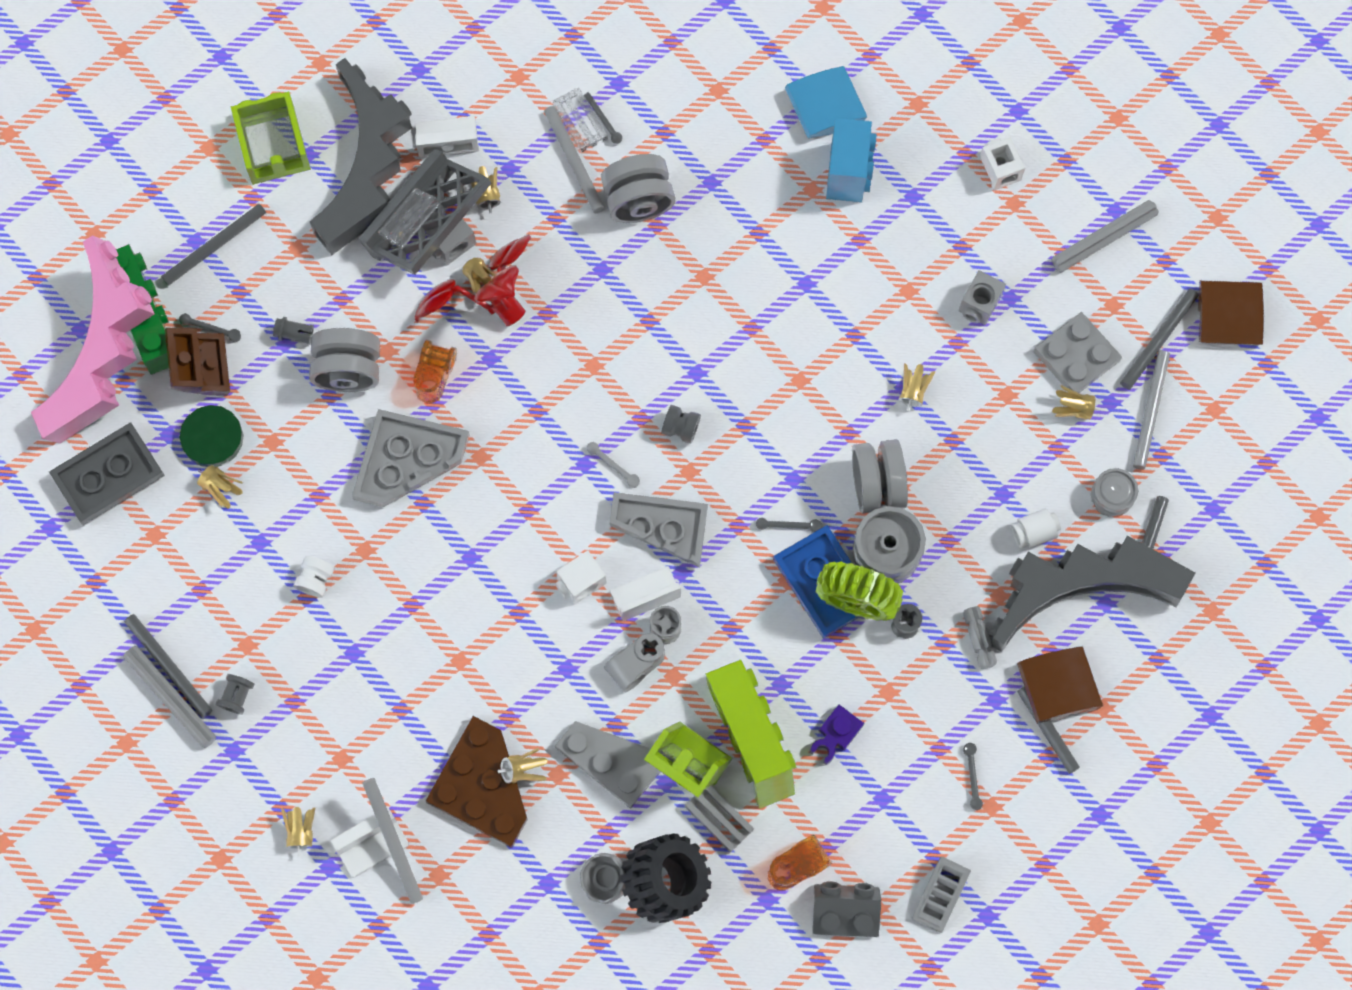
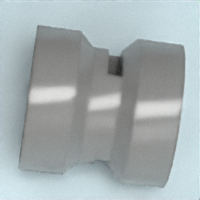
(666, 618)

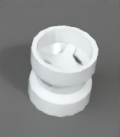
(314, 576)

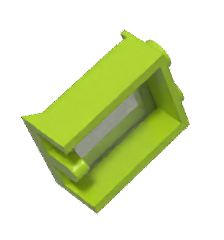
(270, 137)
(688, 758)

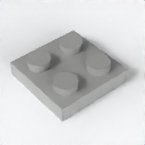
(1077, 353)

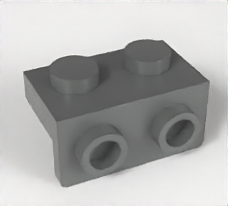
(846, 909)

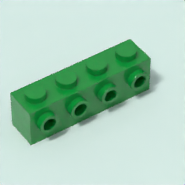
(150, 333)

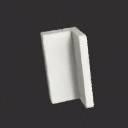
(447, 136)
(645, 593)
(365, 845)

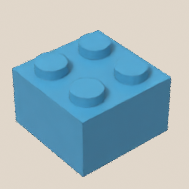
(851, 160)

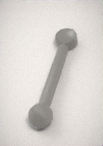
(632, 480)

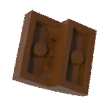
(1231, 312)
(197, 361)
(1059, 684)

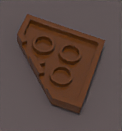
(475, 790)

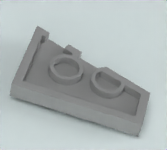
(663, 523)
(609, 761)

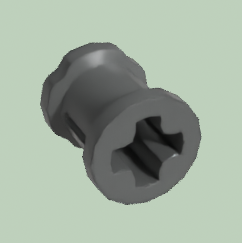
(908, 611)
(226, 701)

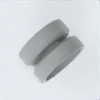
(638, 188)
(344, 360)
(884, 476)
(892, 527)

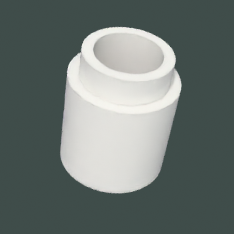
(1036, 528)

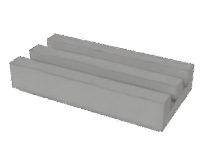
(739, 837)

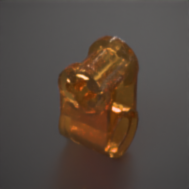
(436, 366)
(802, 860)

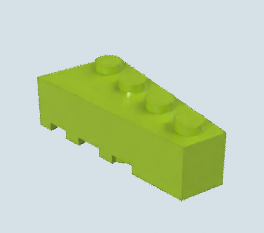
(752, 732)

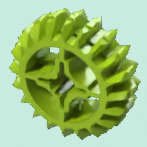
(859, 591)

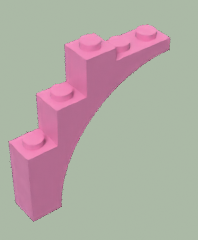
(106, 350)

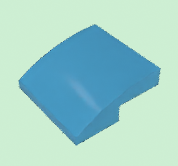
(823, 98)

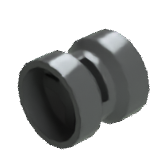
(680, 423)

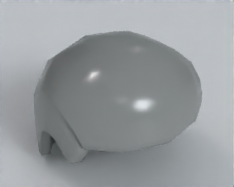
(602, 878)

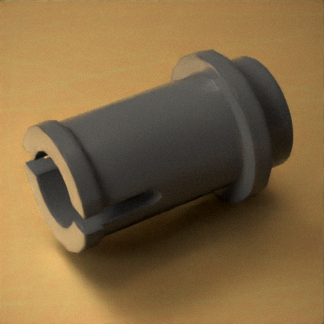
(291, 330)

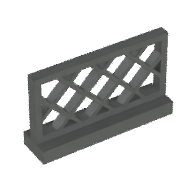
(432, 179)

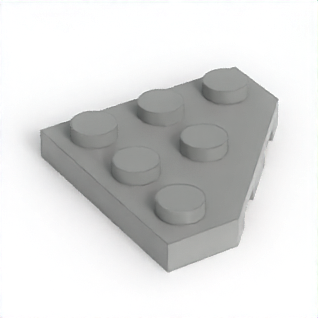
(405, 456)

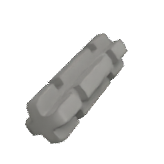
(980, 637)

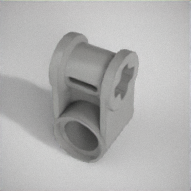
(632, 664)

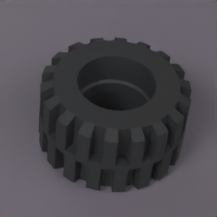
(645, 882)

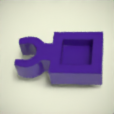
(839, 731)

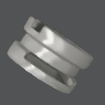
(1114, 492)

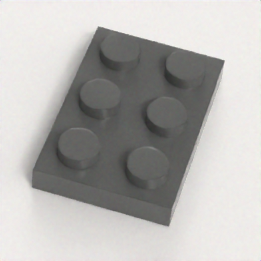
(106, 473)

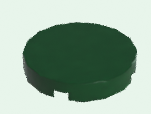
(211, 436)

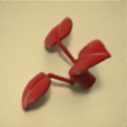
(498, 291)

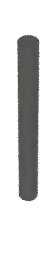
(213, 244)
(1159, 339)
(168, 666)

